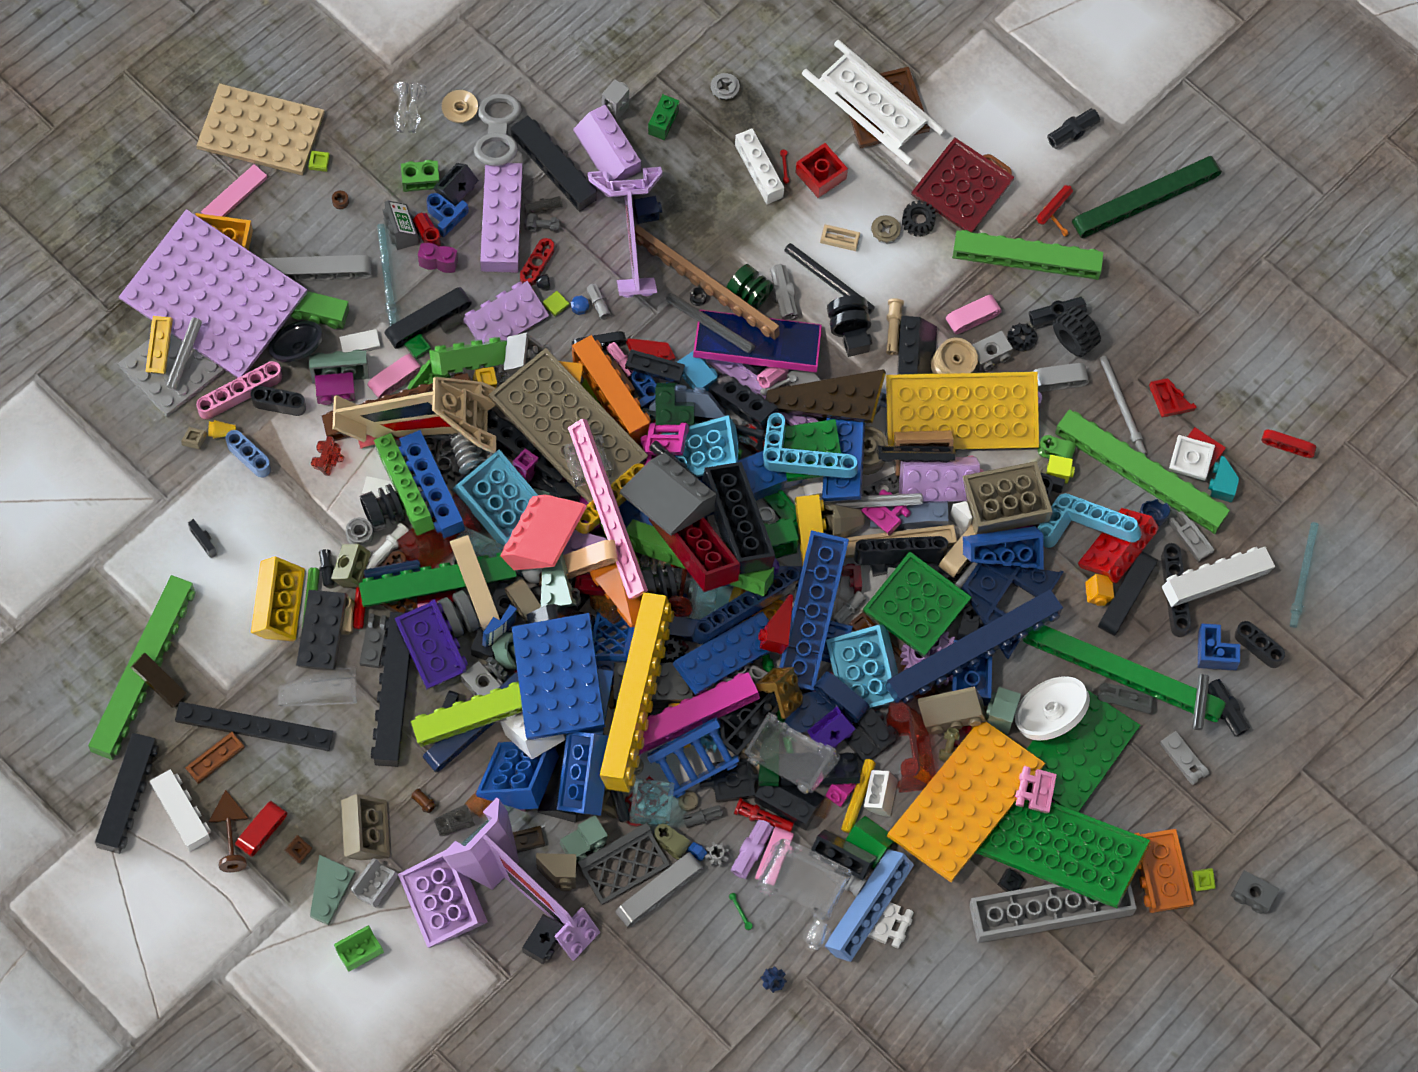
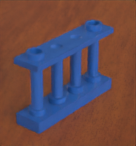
(693, 737)

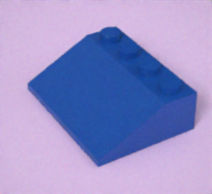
(517, 777)

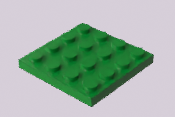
(917, 604)

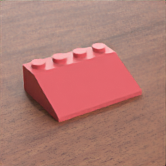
(542, 532)

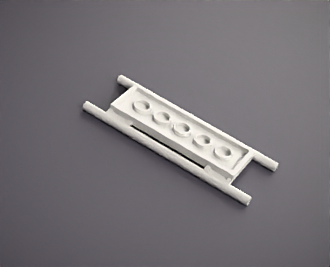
(873, 98)

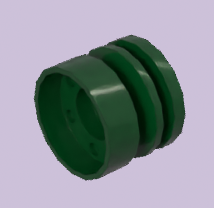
(750, 287)

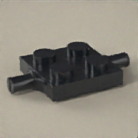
(733, 783)

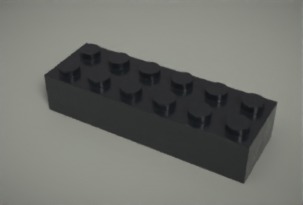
(739, 517)

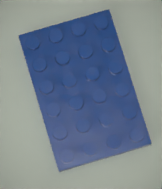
(558, 676)

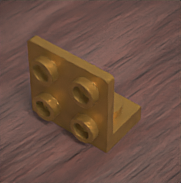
(786, 689)

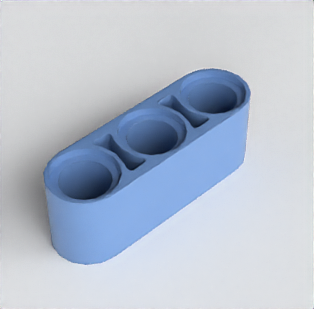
(244, 446)

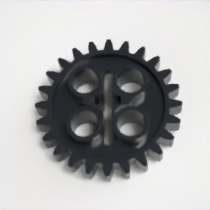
(445, 457)

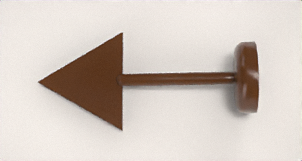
(227, 811)

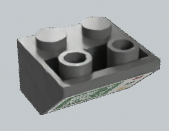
(400, 225)

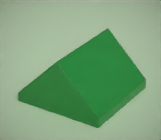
(870, 838)

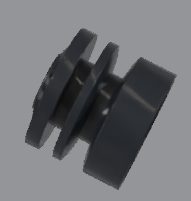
(382, 507)
(662, 582)

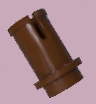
(426, 804)

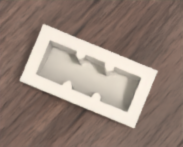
(881, 792)

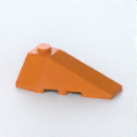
(611, 582)

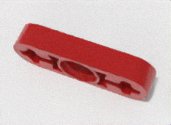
(537, 253)
(1289, 443)

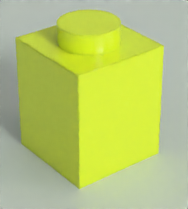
(1060, 467)

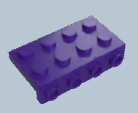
(431, 644)

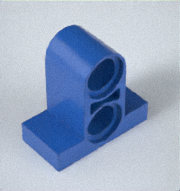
(445, 207)
(643, 388)

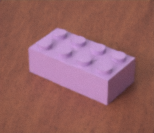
(937, 479)

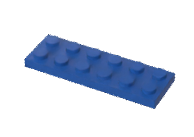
(851, 441)
(723, 655)

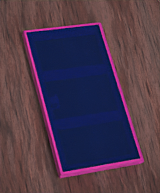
(793, 349)

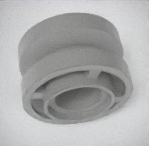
(359, 524)

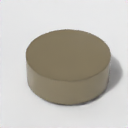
(688, 801)

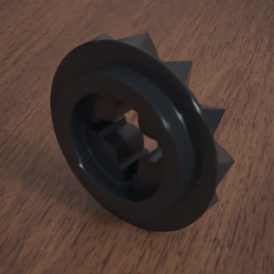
(1017, 342)

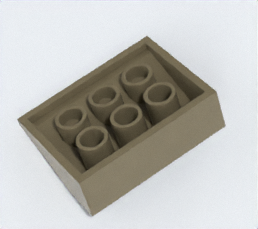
(1007, 498)

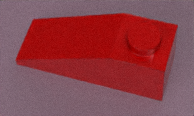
(777, 631)

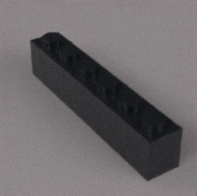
(554, 163)
(126, 793)

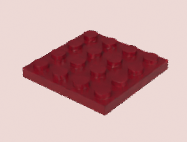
(962, 185)

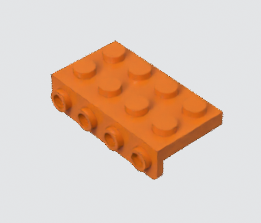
(1164, 873)

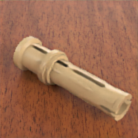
(894, 319)

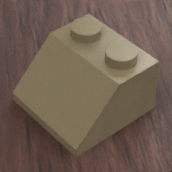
(558, 869)

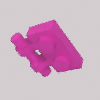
(883, 517)

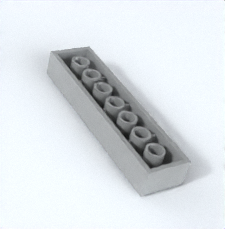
(1040, 910)

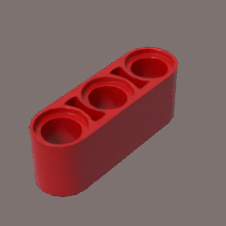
(261, 828)

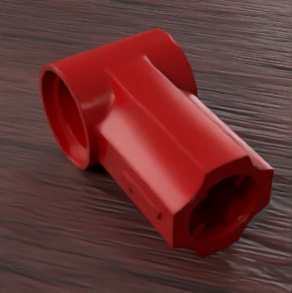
(426, 229)

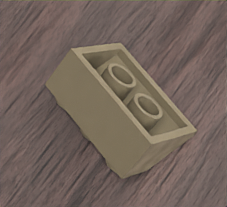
(952, 710)
(365, 827)

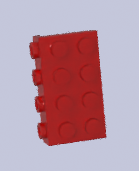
(1114, 555)

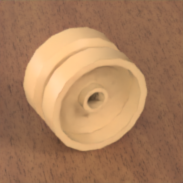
(954, 356)

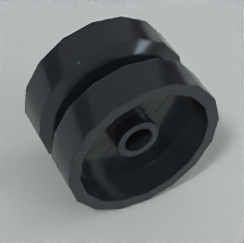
(848, 314)

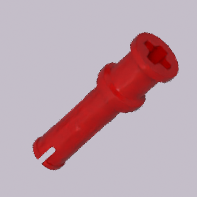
(755, 809)

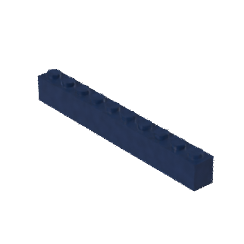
(974, 647)

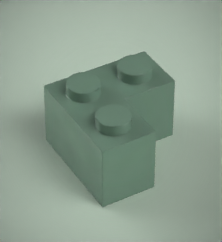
(1002, 709)
(587, 838)

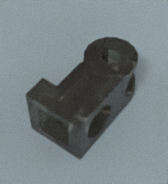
(454, 821)

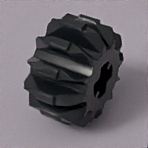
(675, 646)

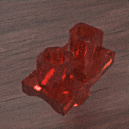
(329, 456)

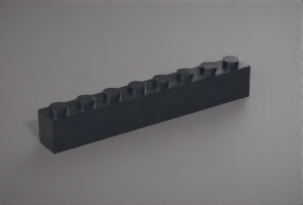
(391, 697)

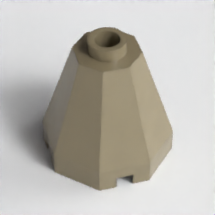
(842, 520)

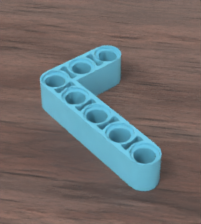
(802, 456)
(1071, 508)

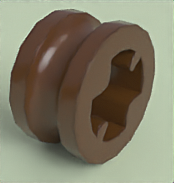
(344, 196)

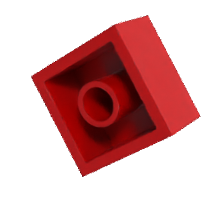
(821, 170)

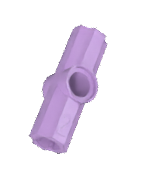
(752, 849)

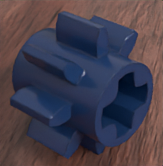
(773, 979)

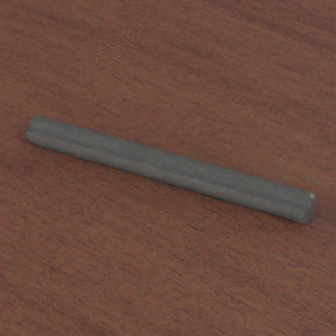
(710, 323)

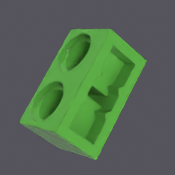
(420, 180)

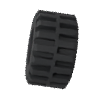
(1076, 331)

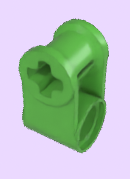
(1056, 447)

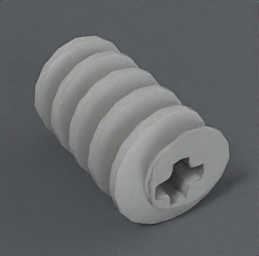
(465, 454)

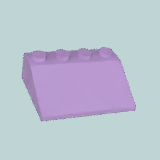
(441, 900)

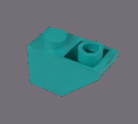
(1225, 481)

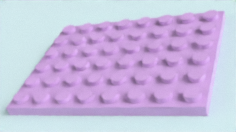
(220, 283)

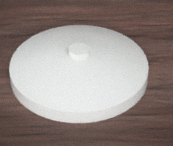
(1052, 708)

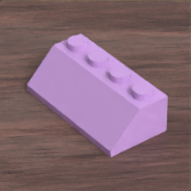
(607, 145)

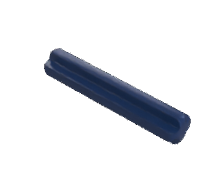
(396, 569)

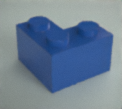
(1213, 653)

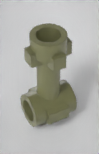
(951, 735)

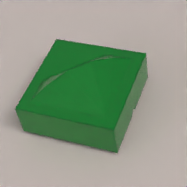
(417, 346)

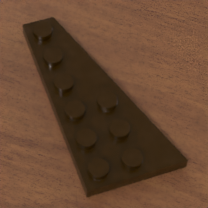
(842, 397)

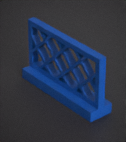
(624, 646)

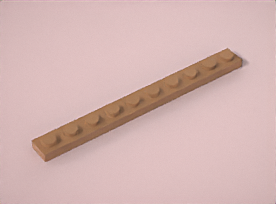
(709, 285)

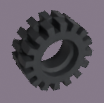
(918, 208)

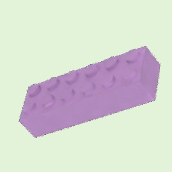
(501, 218)

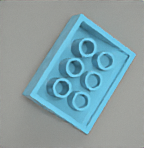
(709, 445)
(496, 495)
(865, 663)

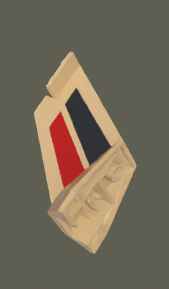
(448, 409)

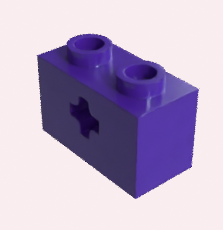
(835, 721)

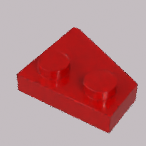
(654, 348)
(1169, 398)

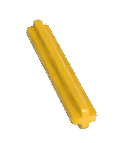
(858, 796)

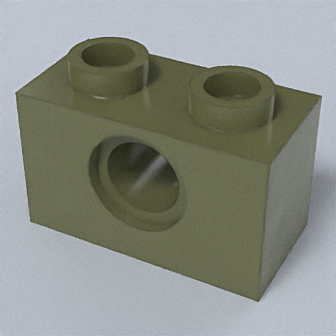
(350, 565)

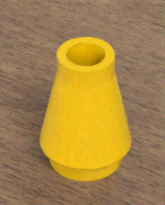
(219, 429)

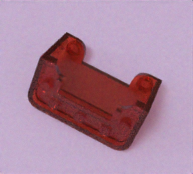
(919, 769)

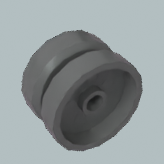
(459, 613)

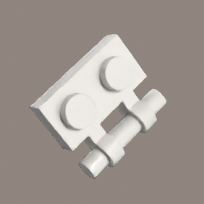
(884, 925)

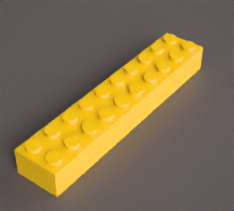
(636, 693)

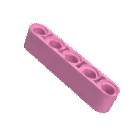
(235, 398)

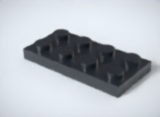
(322, 630)
(843, 773)

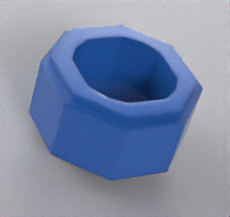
(579, 305)
(697, 851)

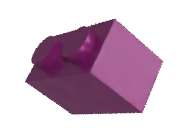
(334, 384)

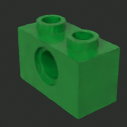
(663, 117)

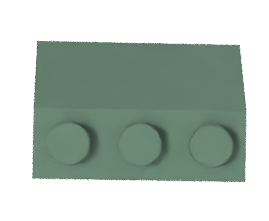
(338, 363)

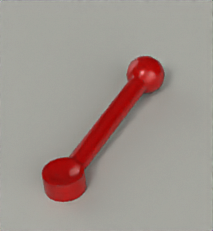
(783, 153)

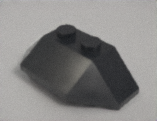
(742, 724)

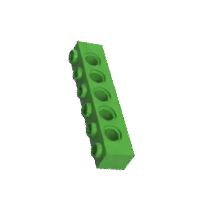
(404, 484)

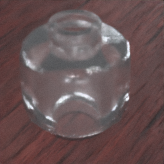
(816, 934)

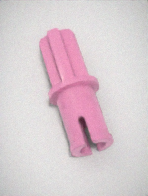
(619, 357)

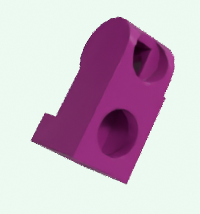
(525, 464)

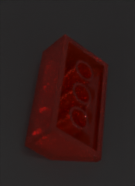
(430, 546)

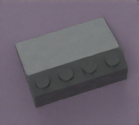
(669, 494)

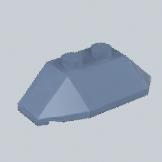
(704, 402)

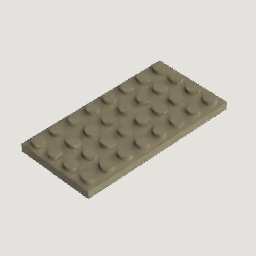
(547, 400)

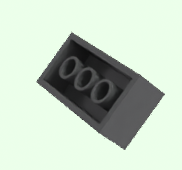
(670, 685)

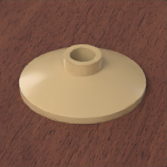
(459, 99)

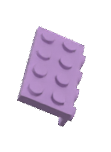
(507, 314)

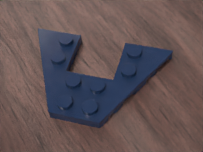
(990, 581)

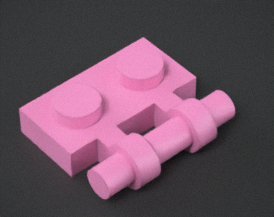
(1042, 789)

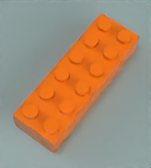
(609, 388)

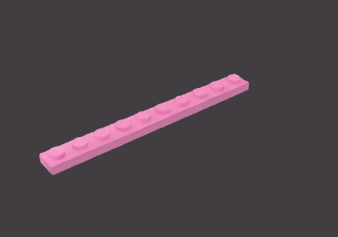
(607, 508)

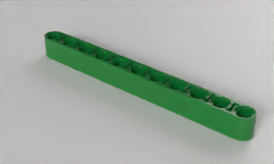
(1122, 671)

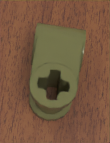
(673, 842)

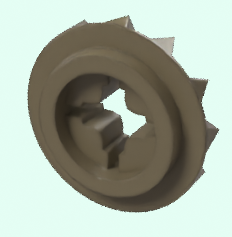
(887, 222)

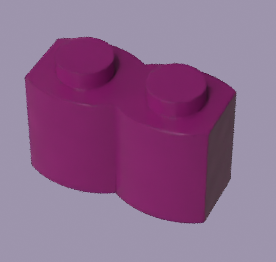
(435, 257)

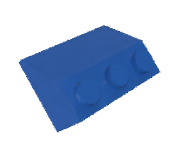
(977, 676)

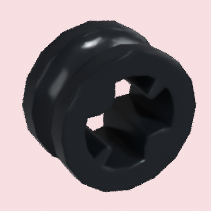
(700, 301)

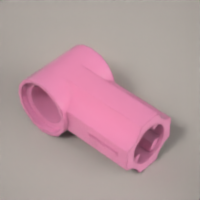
(771, 376)

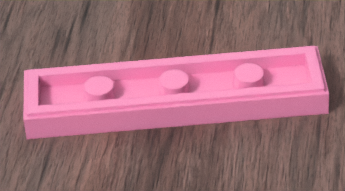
(236, 192)

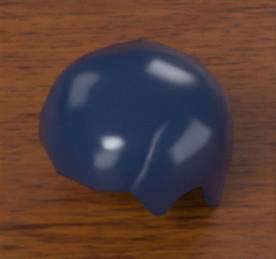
(1158, 511)

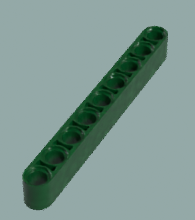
(1146, 196)

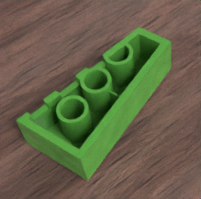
(468, 356)

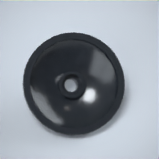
(296, 341)

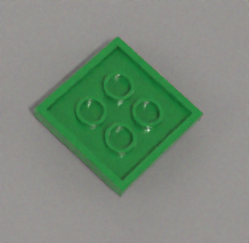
(813, 436)

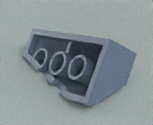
(922, 516)

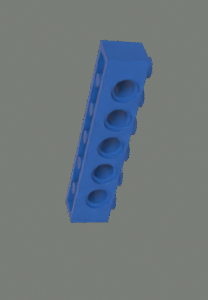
(448, 524)

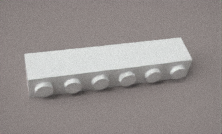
(1217, 576)

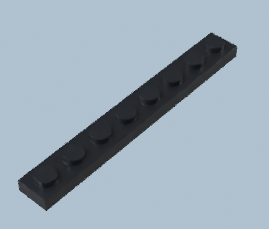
(254, 726)

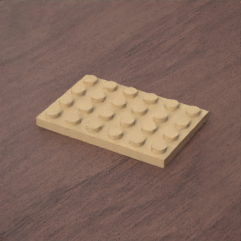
(260, 129)

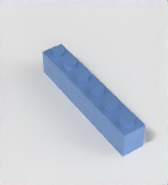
(869, 905)

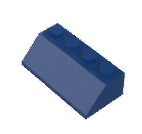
(580, 782)

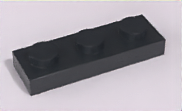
(655, 366)

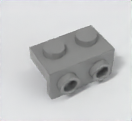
(374, 883)

